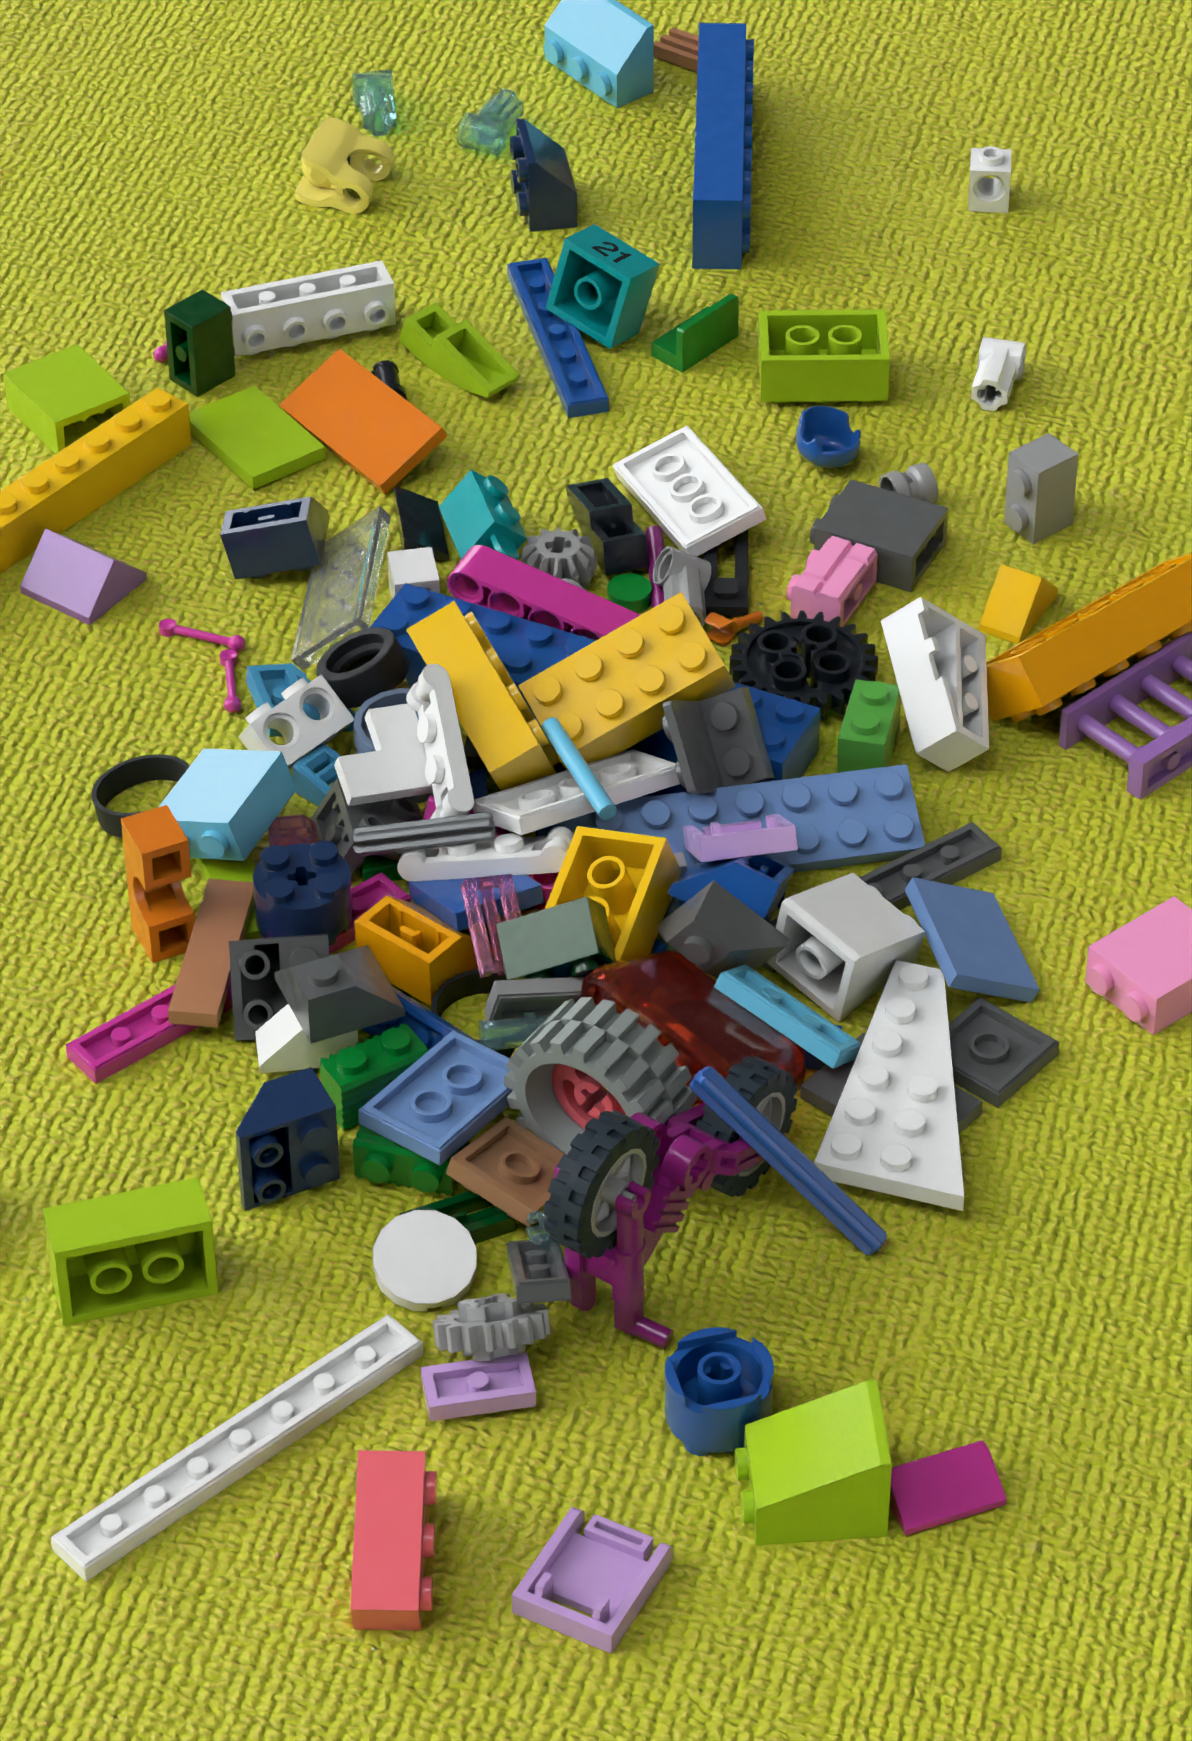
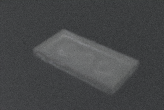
(341, 588)

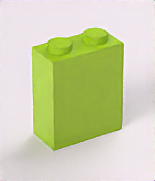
(63, 396)

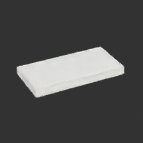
(689, 492)
(561, 799)

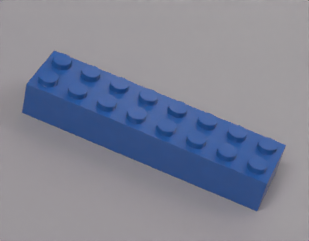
(723, 147)

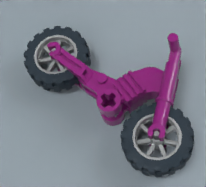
(633, 1178)

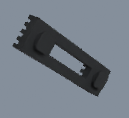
(729, 595)

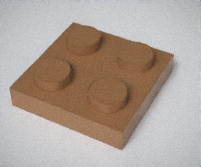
(508, 1169)

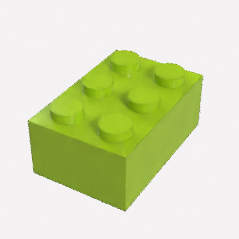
(823, 356)
(131, 1251)

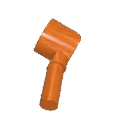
(725, 629)

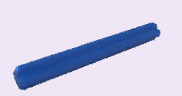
(788, 1160)

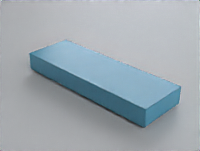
(788, 1015)

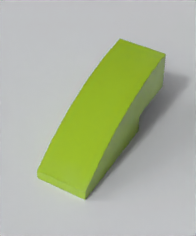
(456, 352)

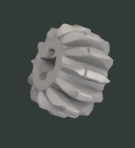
(562, 555)

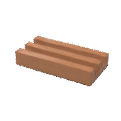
(678, 48)

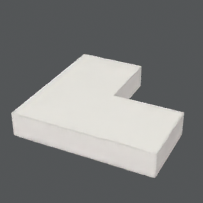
(394, 767)

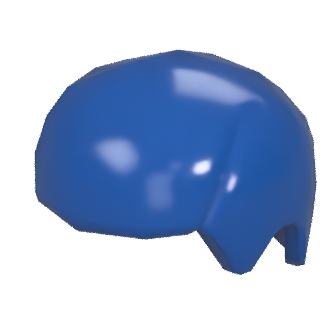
(826, 437)

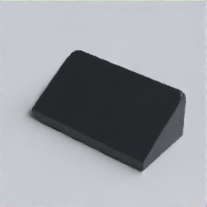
(420, 523)

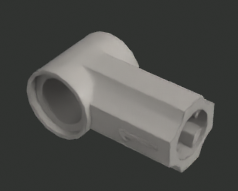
(685, 574)

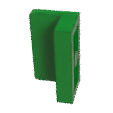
(699, 335)

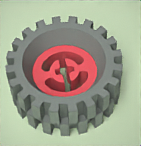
(578, 1050)

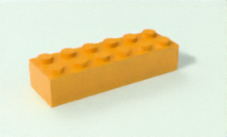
(1091, 642)

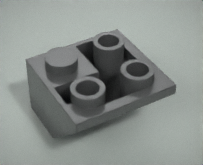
(253, 981)

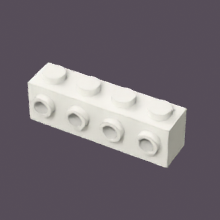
(311, 308)

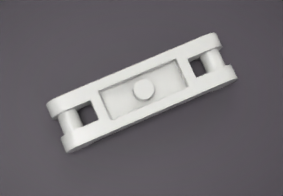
(442, 741)
(501, 856)

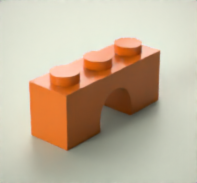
(155, 865)

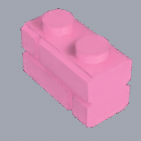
(834, 580)

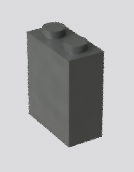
(899, 527)

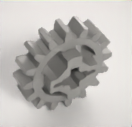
(491, 1327)

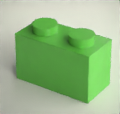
(869, 726)

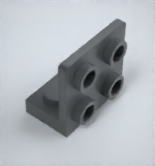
(717, 742)
(338, 820)

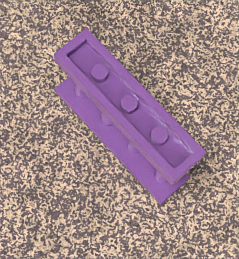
(1172, 749)

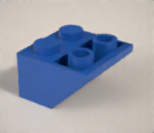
(754, 880)

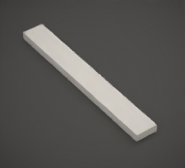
(235, 1448)

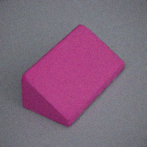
(945, 1487)

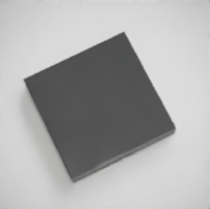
(996, 1052)

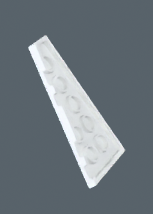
(899, 1103)

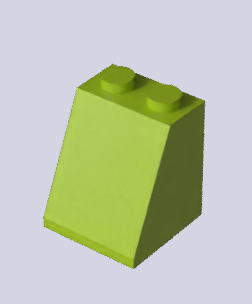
(818, 1470)

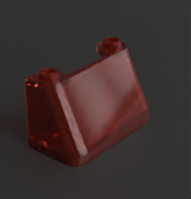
(691, 1014)

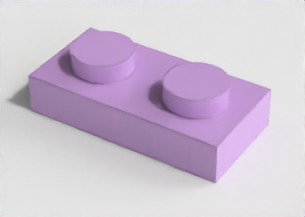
(478, 1387)

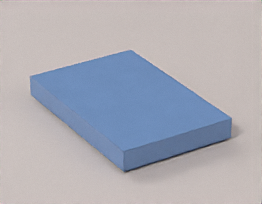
(971, 940)
(441, 1098)

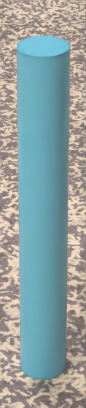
(579, 768)

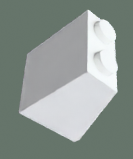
(843, 943)

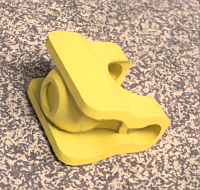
(337, 162)

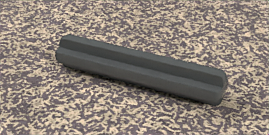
(423, 834)

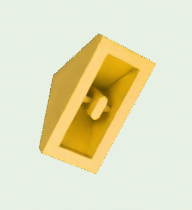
(1016, 604)

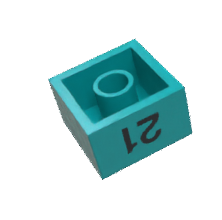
(602, 286)

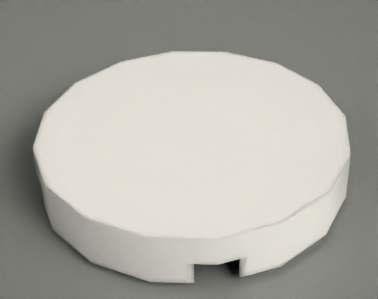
(424, 1260)

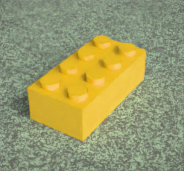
(618, 684)
(485, 698)

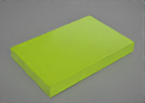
(255, 437)

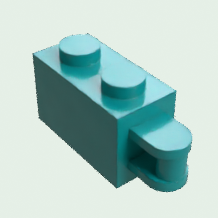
(482, 515)

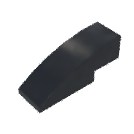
(608, 521)

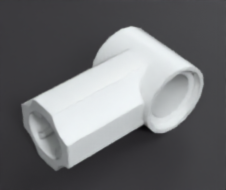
(997, 369)

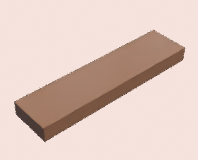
(206, 964)

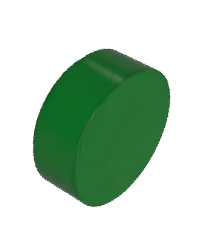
(630, 591)

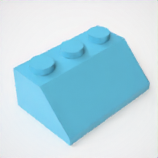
(602, 48)

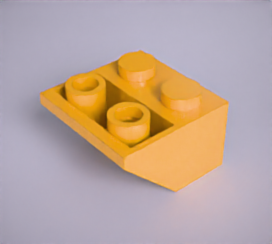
(414, 946)

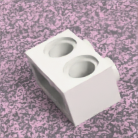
(289, 718)

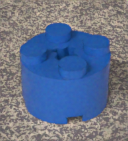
(716, 1389)

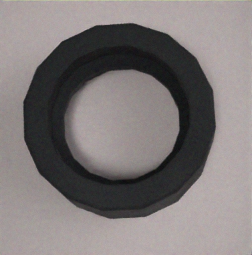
(364, 665)

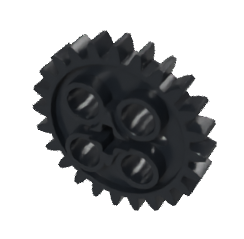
(828, 656)

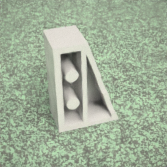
(940, 682)

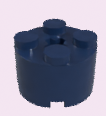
(302, 891)

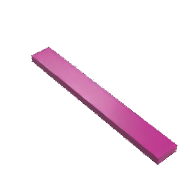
(147, 1024)

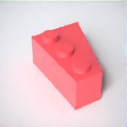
(392, 1540)

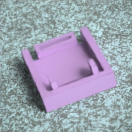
(740, 839)
(595, 1574)

